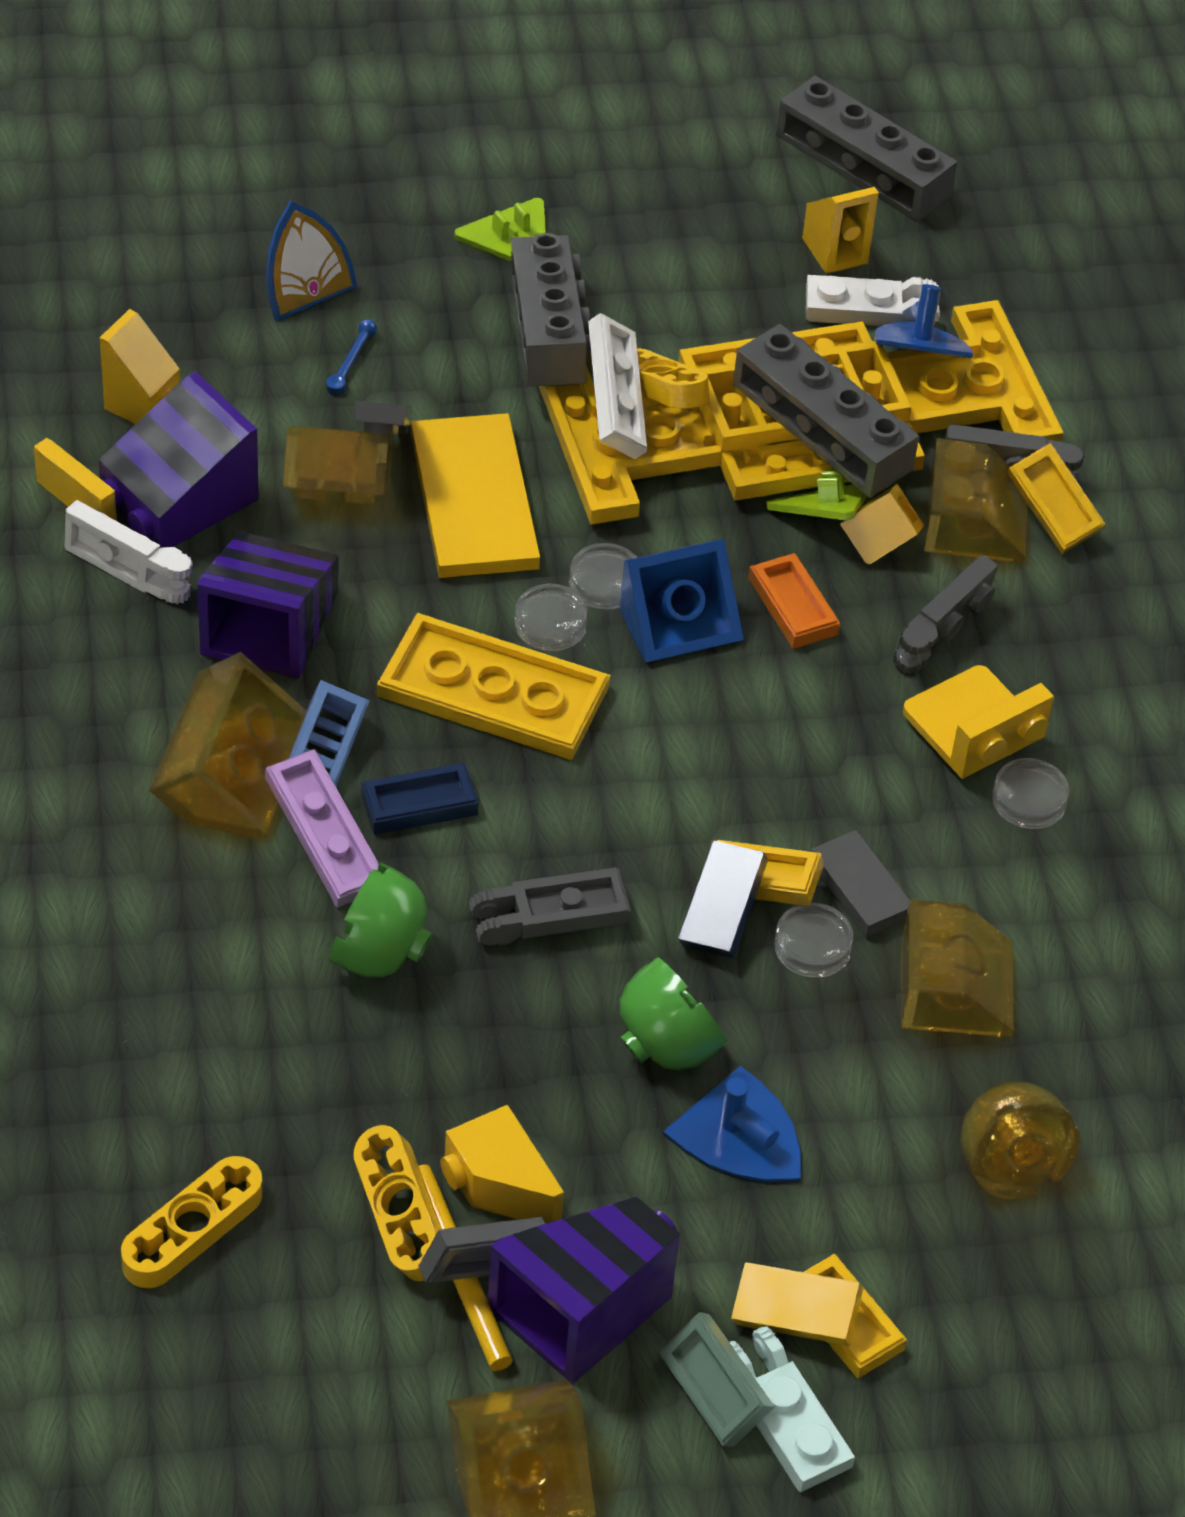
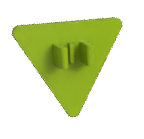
(495, 232)
(830, 501)

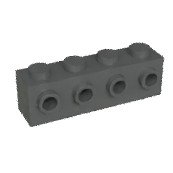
(866, 148)
(550, 310)
(825, 410)

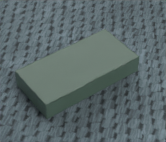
(716, 1379)

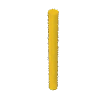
(471, 1291)

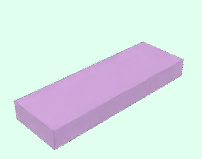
(322, 824)

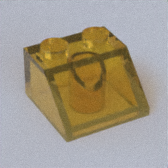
(338, 462)
(974, 504)
(955, 971)
(522, 1452)

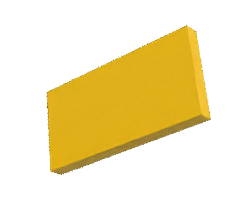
(474, 495)
(493, 686)

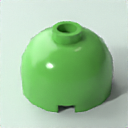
(383, 926)
(667, 1020)

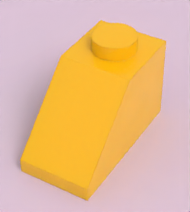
(841, 229)
(134, 368)
(501, 1168)

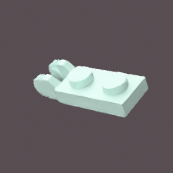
(798, 1425)

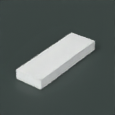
(617, 386)

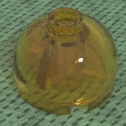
(1018, 1139)

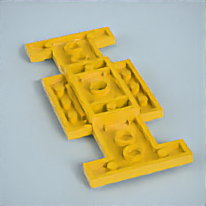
(734, 432)

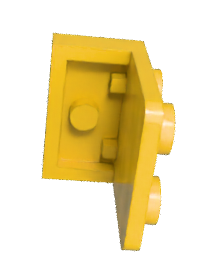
(977, 719)

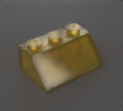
(221, 747)

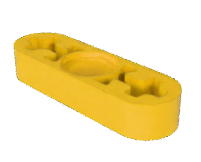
(671, 381)
(383, 1186)
(183, 1245)

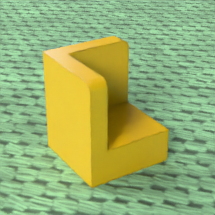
(882, 524)

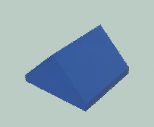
(680, 601)

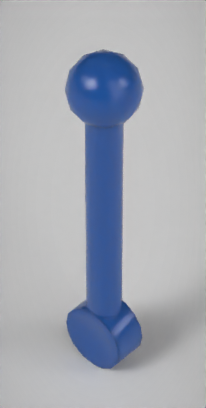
(336, 383)

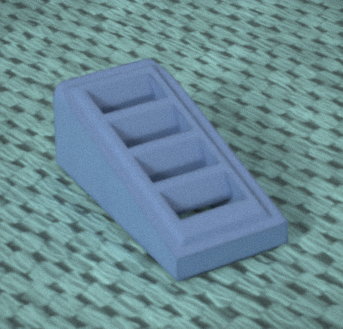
(341, 704)

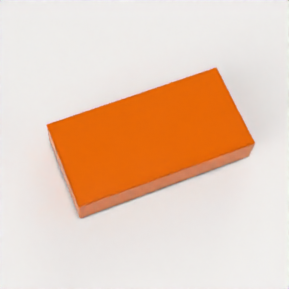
(794, 600)

